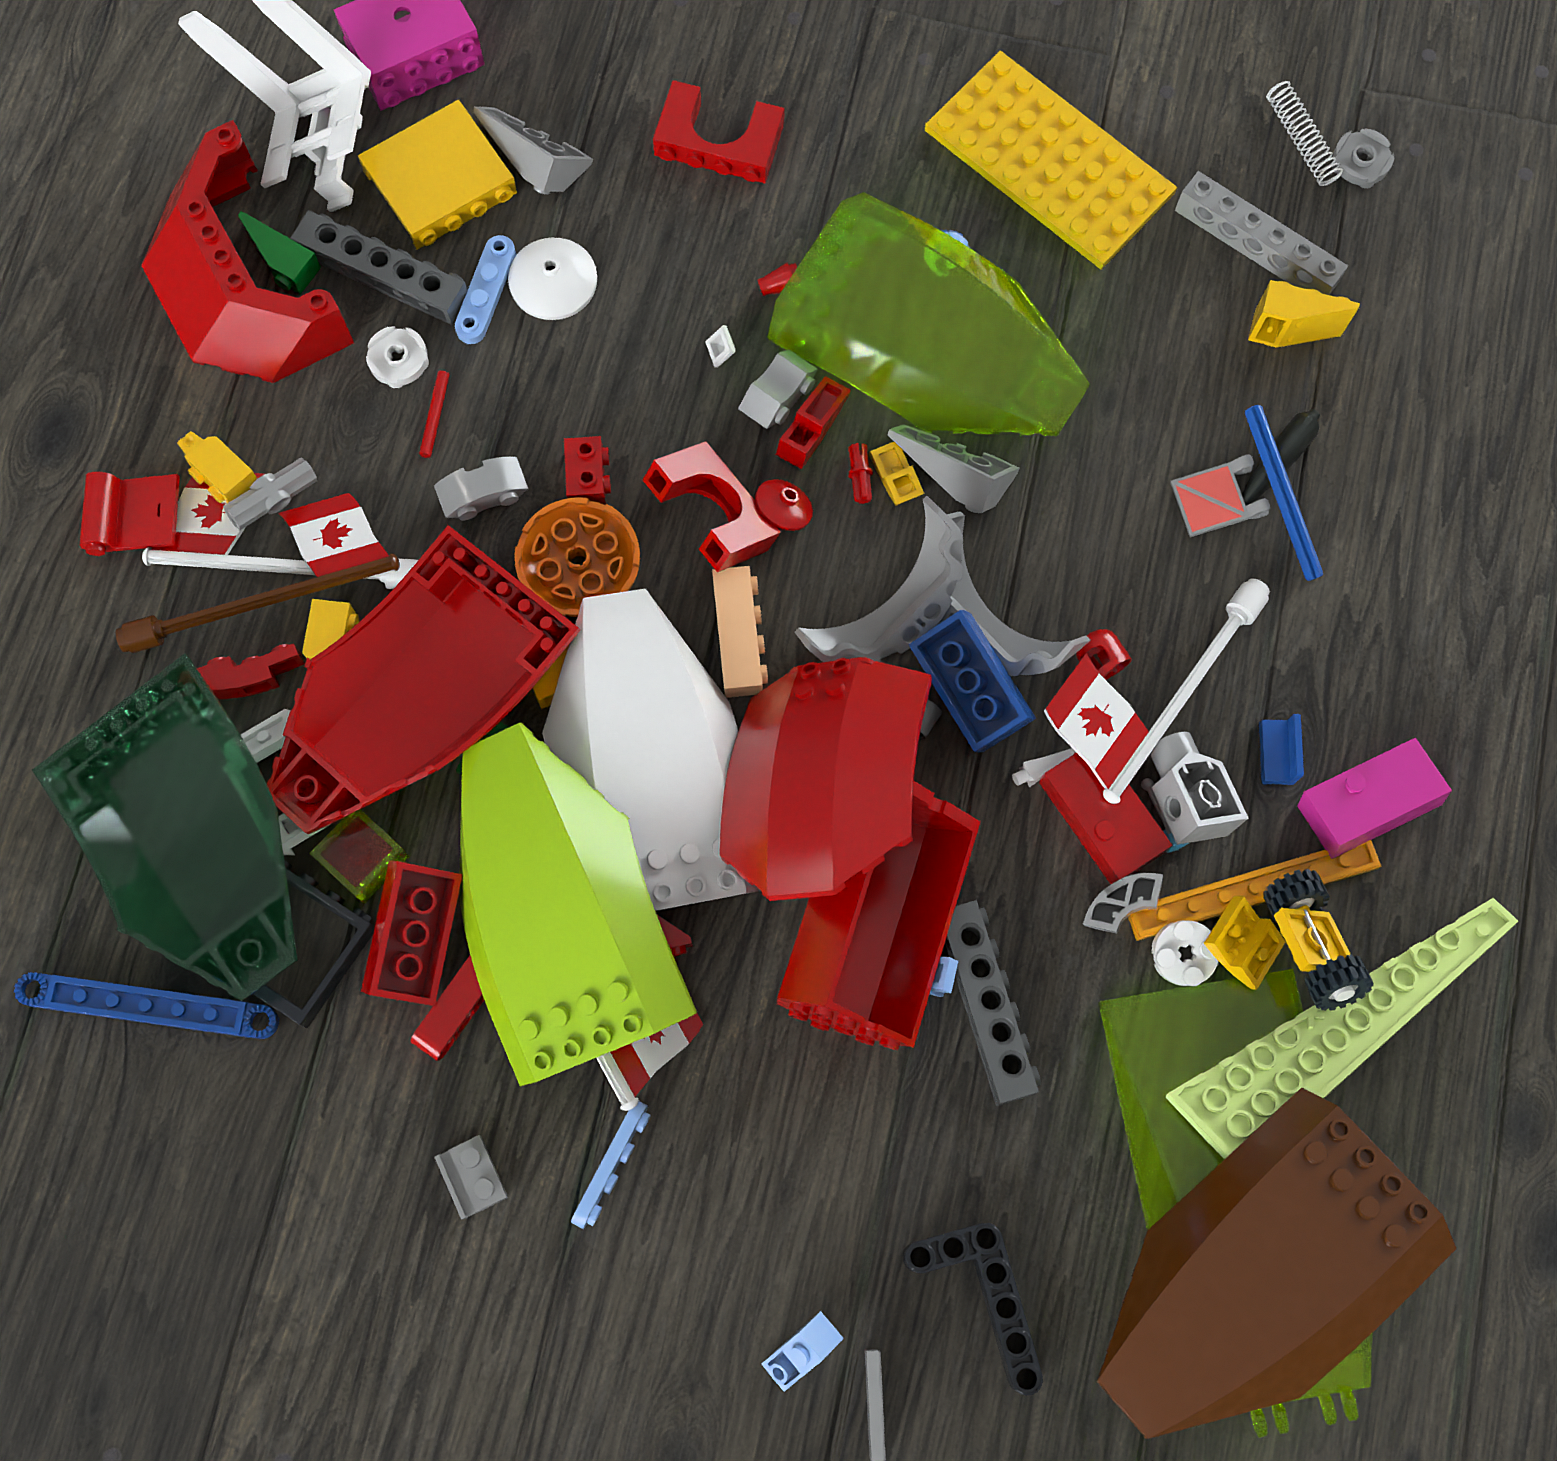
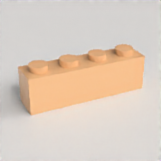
(738, 631)

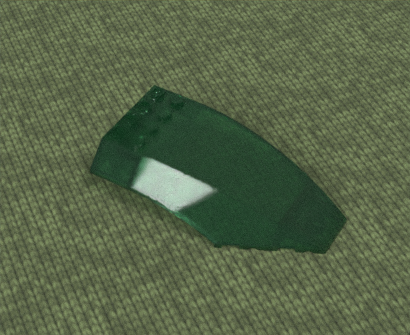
(180, 830)

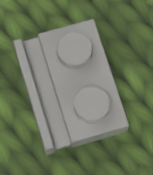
(471, 1177)

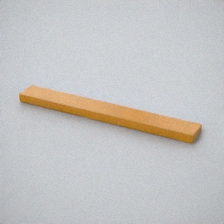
(1212, 899)

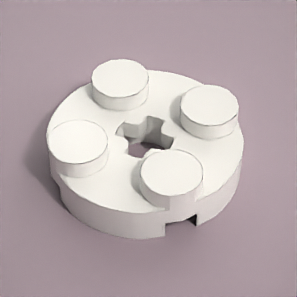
(402, 371)
(1167, 956)

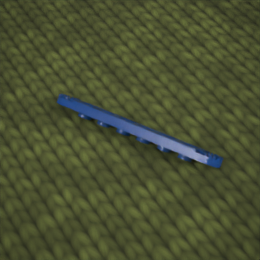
(146, 1005)

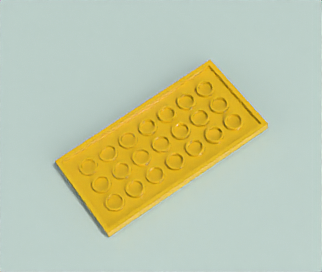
(1050, 159)

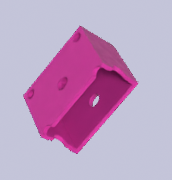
(413, 51)

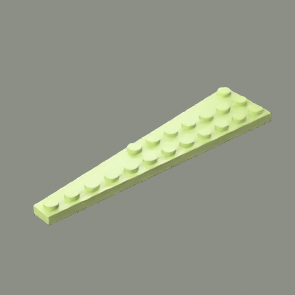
(1327, 1046)

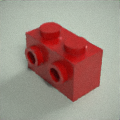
(585, 469)

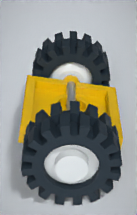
(1316, 941)

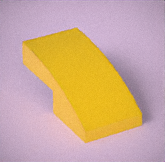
(896, 473)

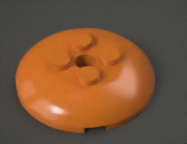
(572, 530)

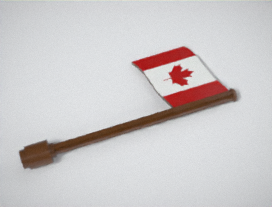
(332, 541)

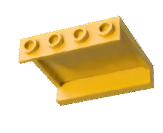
(438, 174)

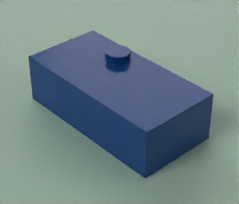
(972, 681)

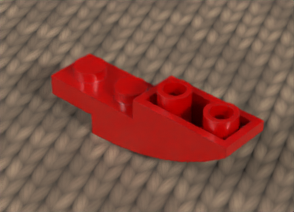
(253, 674)

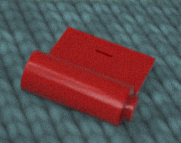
(128, 512)

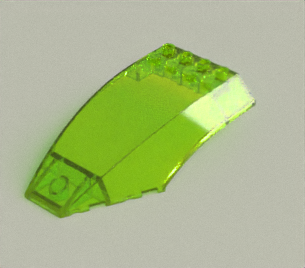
(925, 326)

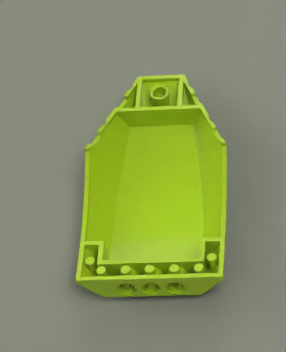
(558, 911)

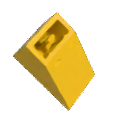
(1299, 315)

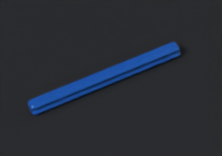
(1283, 492)

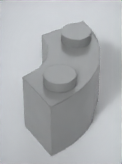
(778, 389)
(491, 485)
(1123, 899)

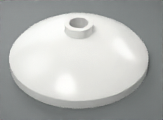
(553, 292)

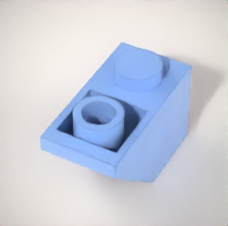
(802, 1351)

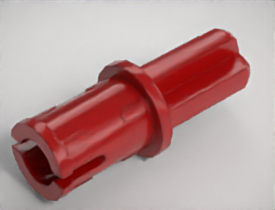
(860, 473)

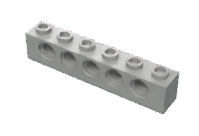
(1259, 236)

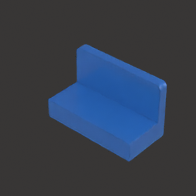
(1281, 751)

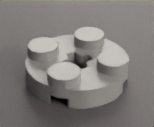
(1358, 171)

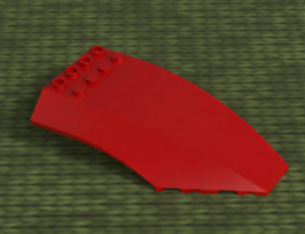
(413, 683)

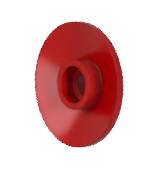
(783, 505)

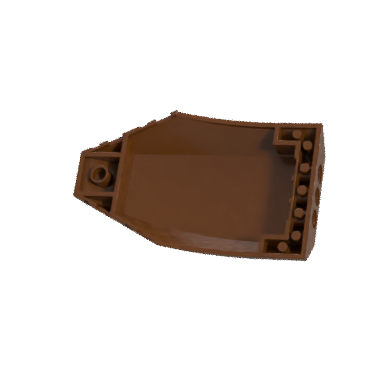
(1269, 1272)

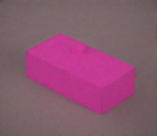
(1373, 798)

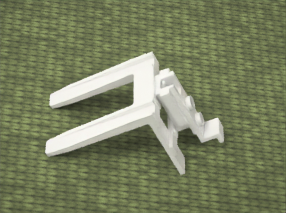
(335, 86)

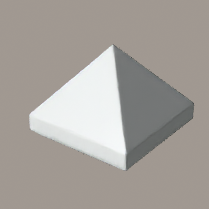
(720, 346)

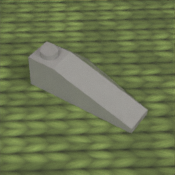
(537, 160)
(966, 477)

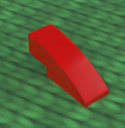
(812, 422)

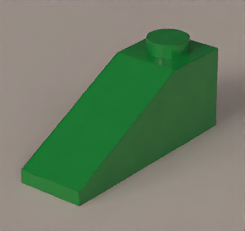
(286, 259)

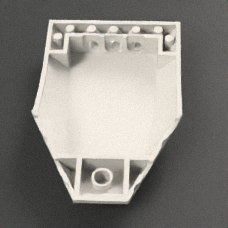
(652, 739)

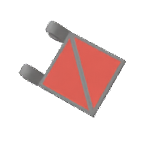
(1214, 498)

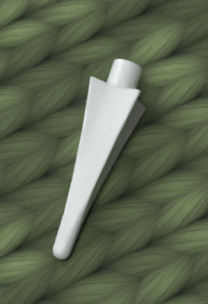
(1034, 769)

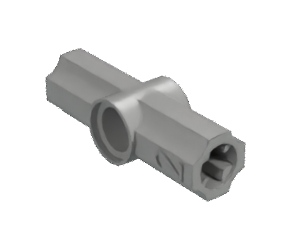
(270, 493)

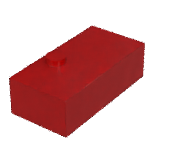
(1117, 835)
(411, 933)

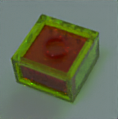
(358, 854)

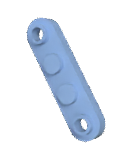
(485, 289)
(604, 1178)

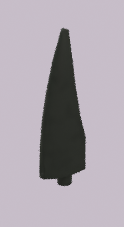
(1291, 445)

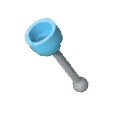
(1147, 785)

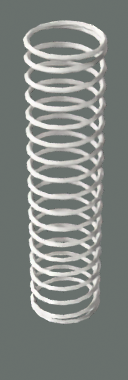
(1303, 137)

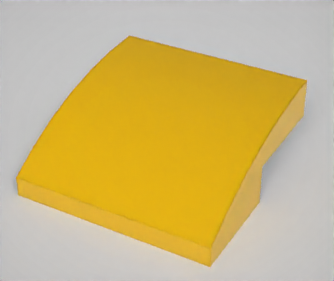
(1245, 942)

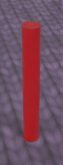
(434, 414)

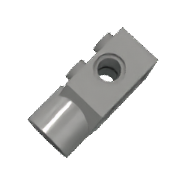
(1194, 791)

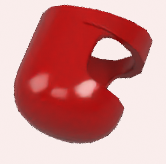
(1108, 649)

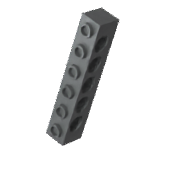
(442, 303)
(1004, 1086)

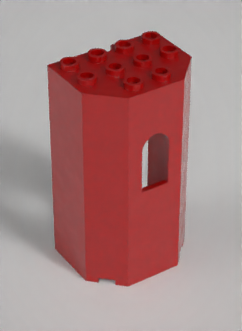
(876, 945)

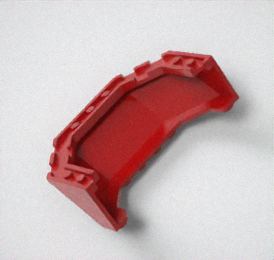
(210, 291)

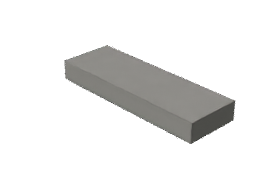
(875, 1405)

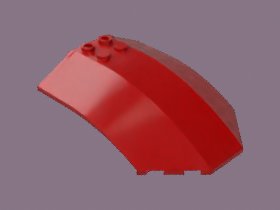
(823, 776)

